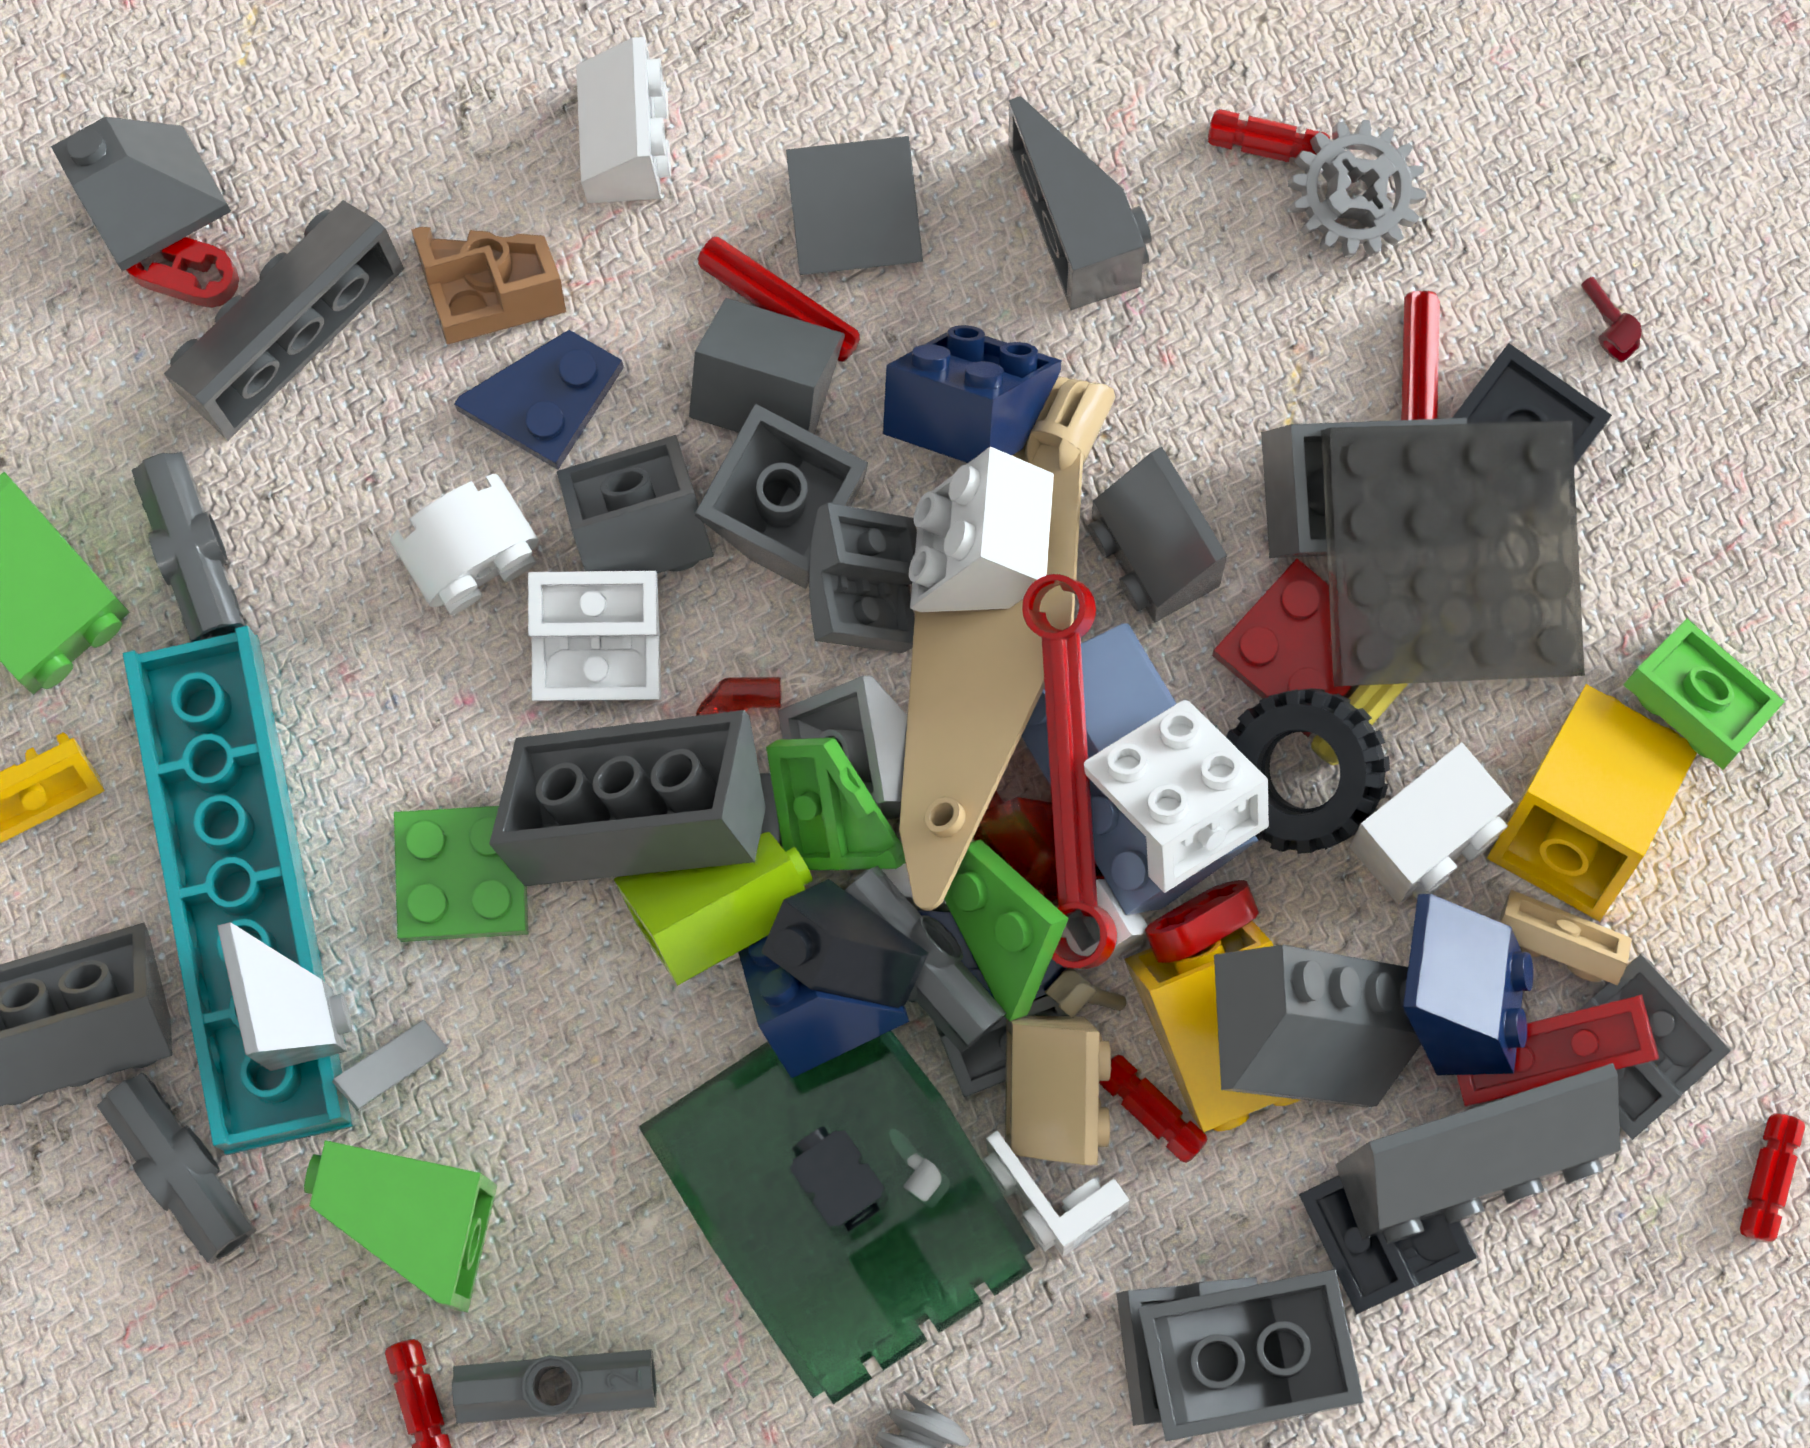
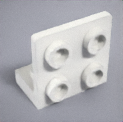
(1182, 791)
(1085, 1209)

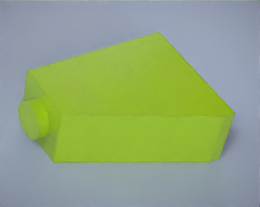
(712, 911)

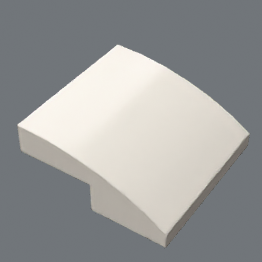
(594, 635)

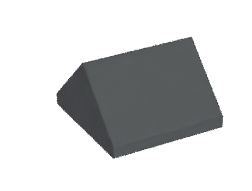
(763, 361)

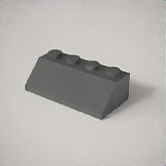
(285, 317)
(631, 800)
(81, 1014)
(1311, 1025)
(1483, 1154)

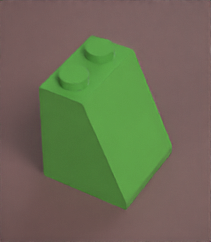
(48, 596)
(408, 1213)

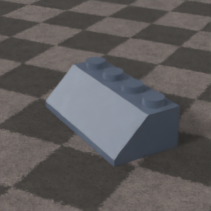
(1119, 697)

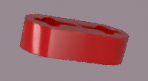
(183, 285)
(1201, 921)

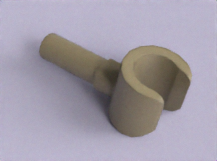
(1074, 992)

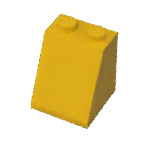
(1594, 803)
(1184, 1018)

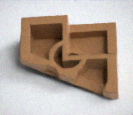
(488, 281)

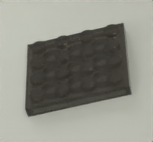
(1452, 552)

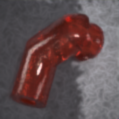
(742, 694)

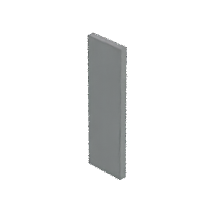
(389, 1065)

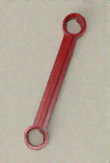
(1066, 758)

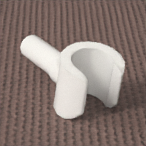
(924, 1179)

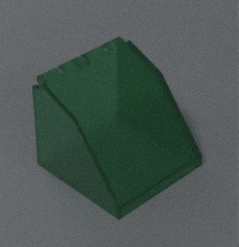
(856, 1294)

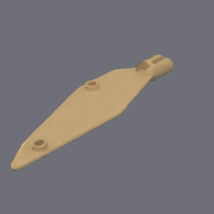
(984, 669)

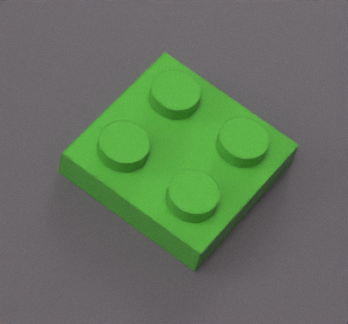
(1703, 694)
(453, 879)

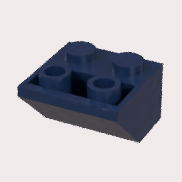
(967, 393)

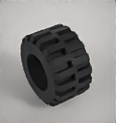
(1358, 755)

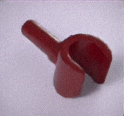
(1624, 330)

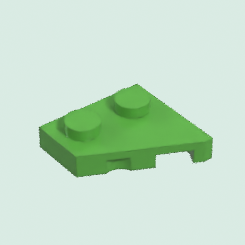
(828, 808)
(1005, 926)

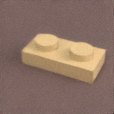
(1582, 945)

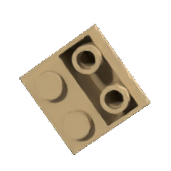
(1055, 1089)

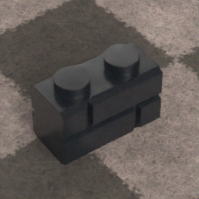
(837, 1180)

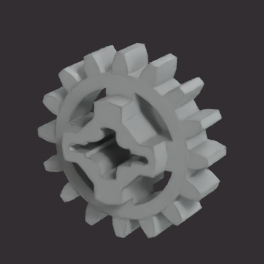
(1371, 207)

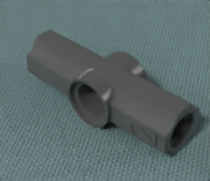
(187, 546)
(945, 984)
(176, 1168)
(511, 1387)

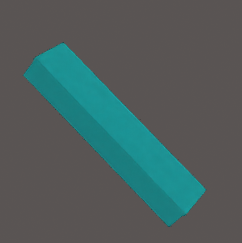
(226, 859)

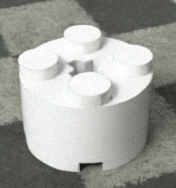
(465, 543)

